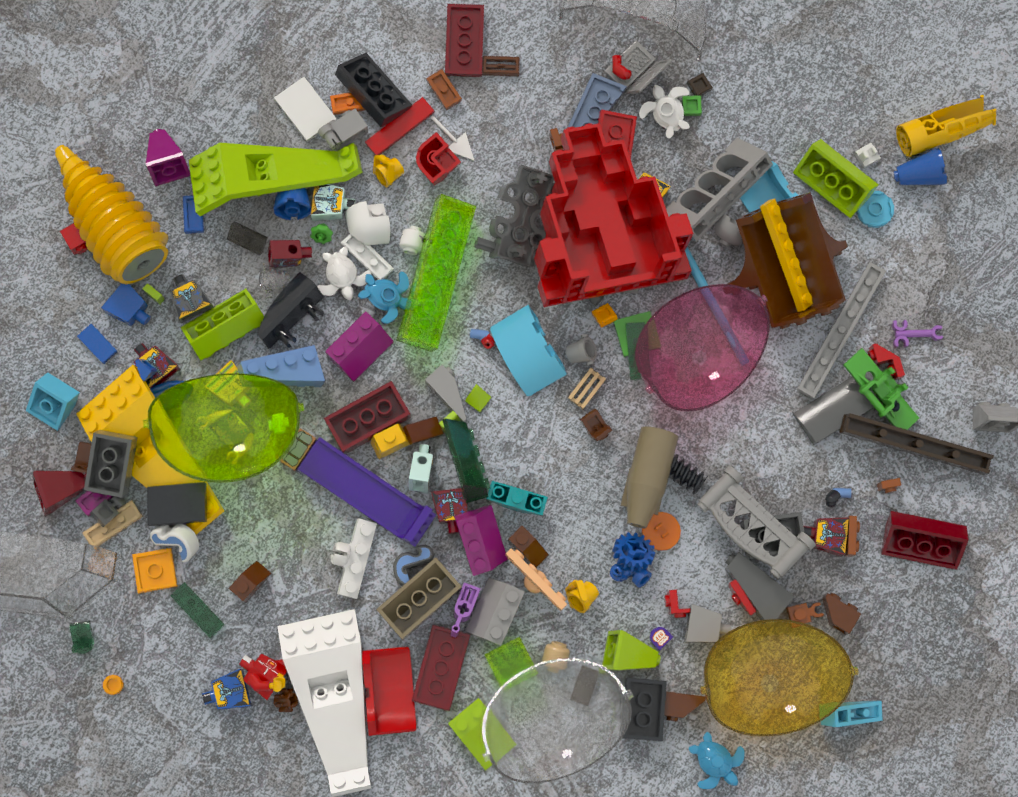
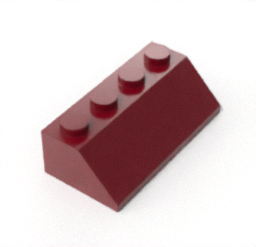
(924, 540)

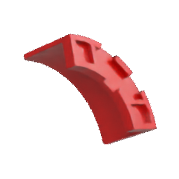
(389, 691)

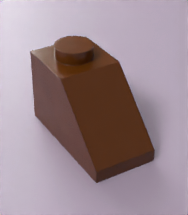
(528, 546)
(250, 581)
(680, 705)

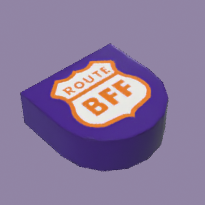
(660, 637)

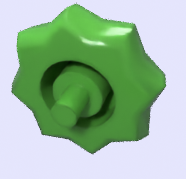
(321, 233)

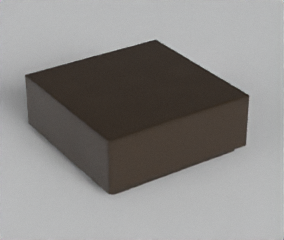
(699, 85)

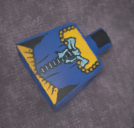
(229, 691)

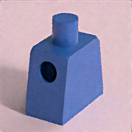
(126, 306)

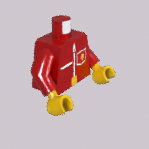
(264, 674)

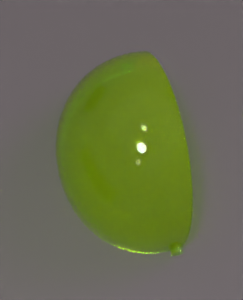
(224, 426)

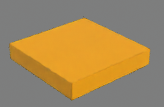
(154, 570)

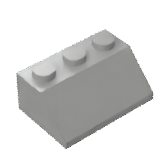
(495, 611)

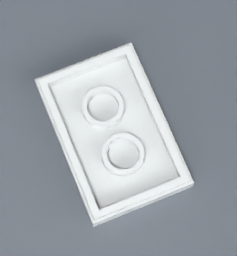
(304, 108)

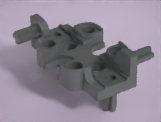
(506, 245)

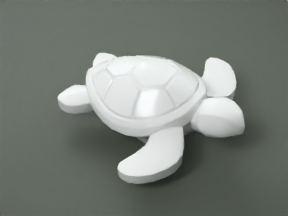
(667, 109)
(341, 274)

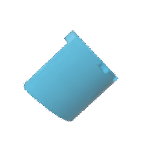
(769, 186)
(526, 351)

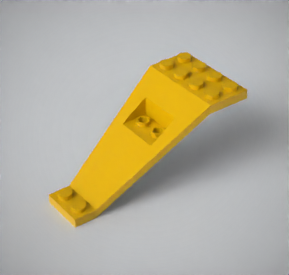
(122, 411)

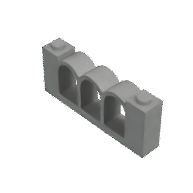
(738, 154)

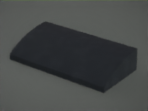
(372, 89)

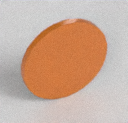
(662, 531)

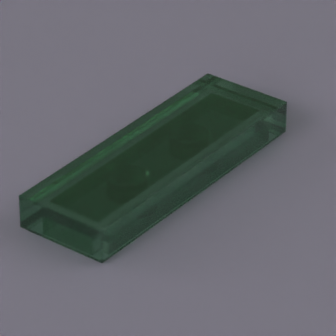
(632, 333)
(197, 610)

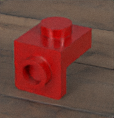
(671, 602)

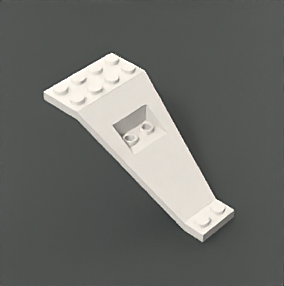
(323, 658)

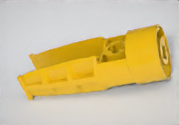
(944, 126)

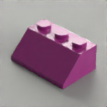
(359, 346)
(481, 539)

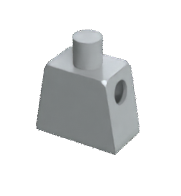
(704, 626)

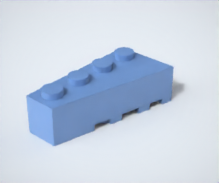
(292, 367)

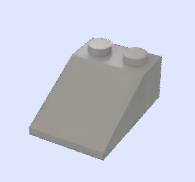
(995, 418)

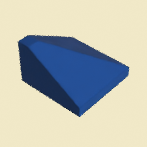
(145, 369)

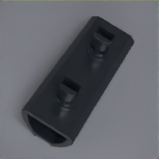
(288, 308)

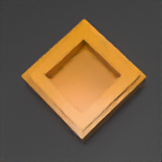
(604, 315)

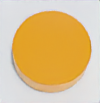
(113, 684)

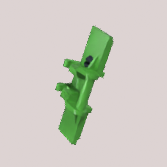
(884, 386)

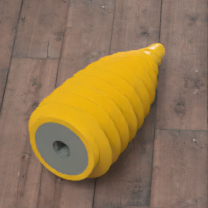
(111, 221)

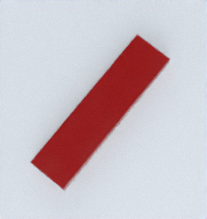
(399, 127)

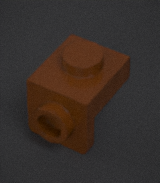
(595, 425)

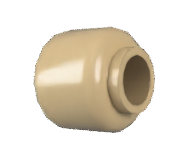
(555, 650)

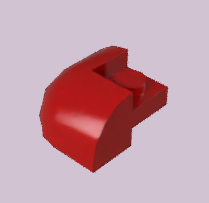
(436, 159)

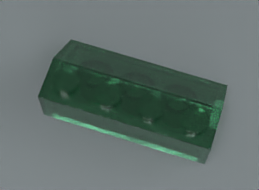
(465, 460)

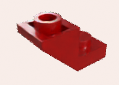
(882, 356)

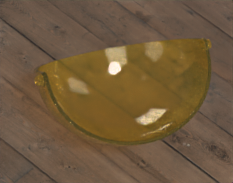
(775, 677)

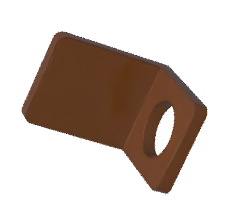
(82, 457)

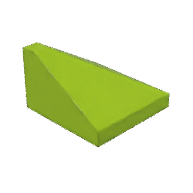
(478, 398)

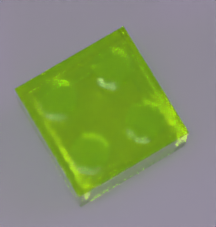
(508, 660)

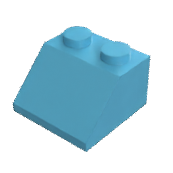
(52, 401)

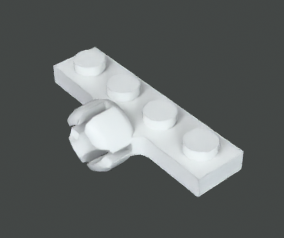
(354, 557)

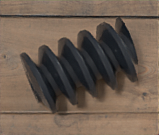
(686, 475)

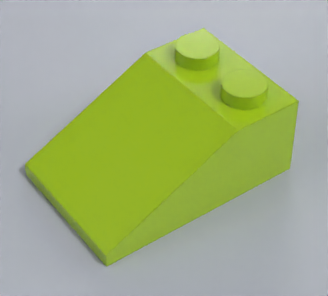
(469, 729)

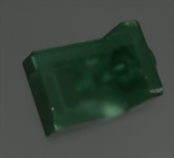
(81, 637)

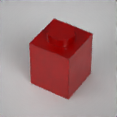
(73, 239)

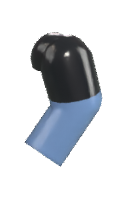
(835, 494)

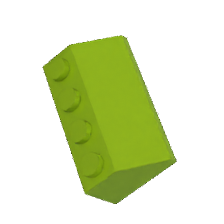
(835, 178)
(223, 324)

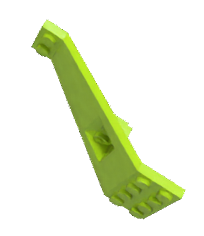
(251, 170)

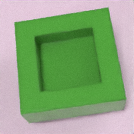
(692, 105)

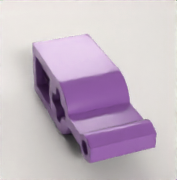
(462, 603)

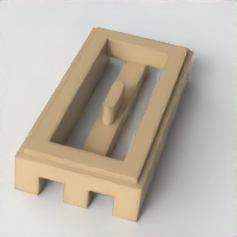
(596, 376)

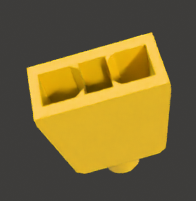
(389, 441)

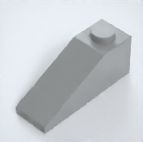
(446, 389)

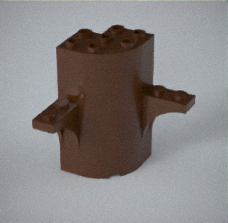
(815, 255)

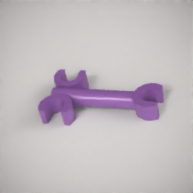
(902, 334)

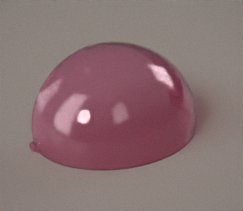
(702, 345)

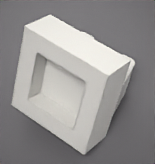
(867, 155)

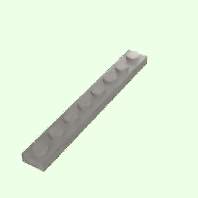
(841, 330)

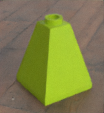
(628, 652)

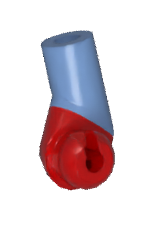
(484, 336)

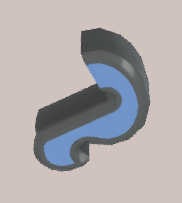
(410, 560)

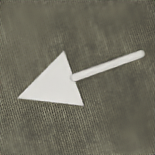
(459, 146)

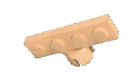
(535, 580)

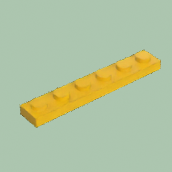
(786, 255)

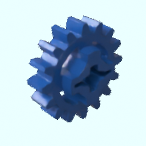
(633, 552)

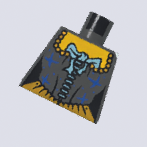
(189, 299)

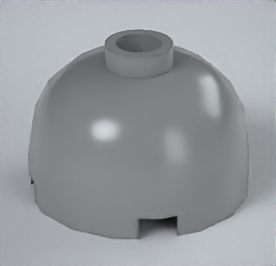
(728, 231)

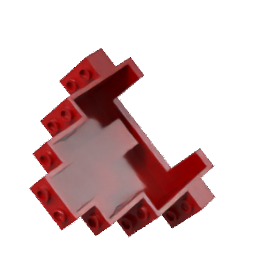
(605, 224)

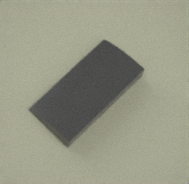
(826, 412)

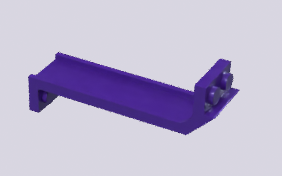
(366, 492)

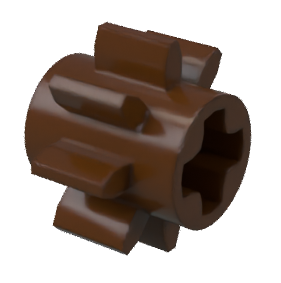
(285, 700)

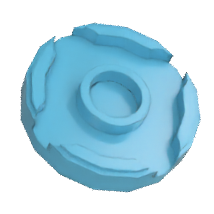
(876, 210)

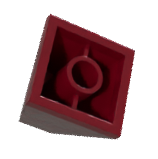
(57, 488)

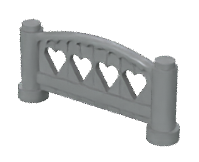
(790, 547)

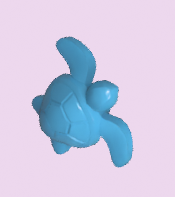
(386, 295)
(716, 762)

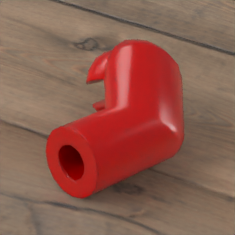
(618, 69)

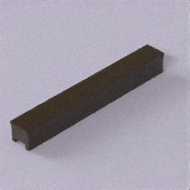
(916, 443)

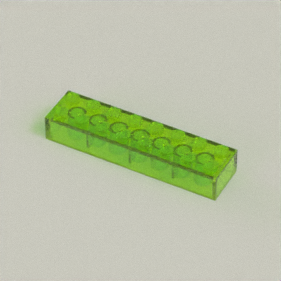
(436, 273)

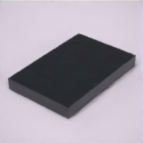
(176, 504)

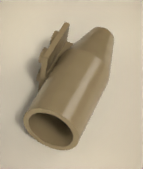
(648, 475)

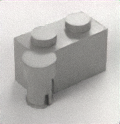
(344, 130)

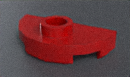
(741, 598)

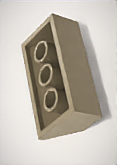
(419, 598)

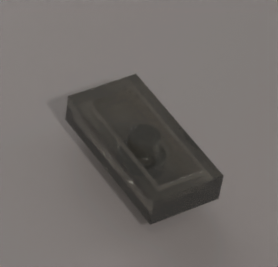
(247, 238)

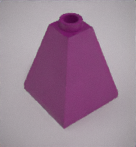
(165, 159)

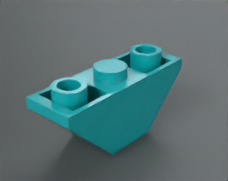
(516, 499)

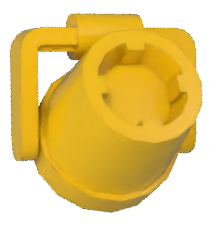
(387, 171)
(581, 595)

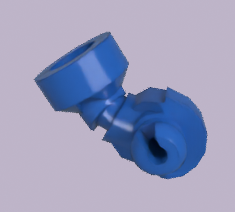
(638, 578)

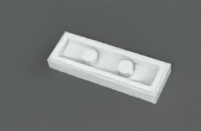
(368, 257)

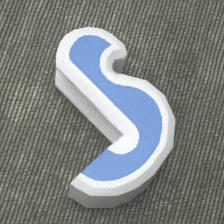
(179, 536)

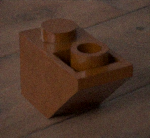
(840, 615)

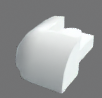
(368, 223)

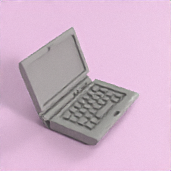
(642, 67)

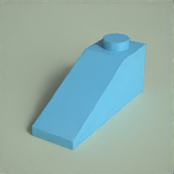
(855, 713)

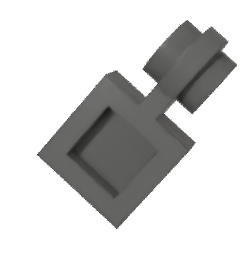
(106, 512)

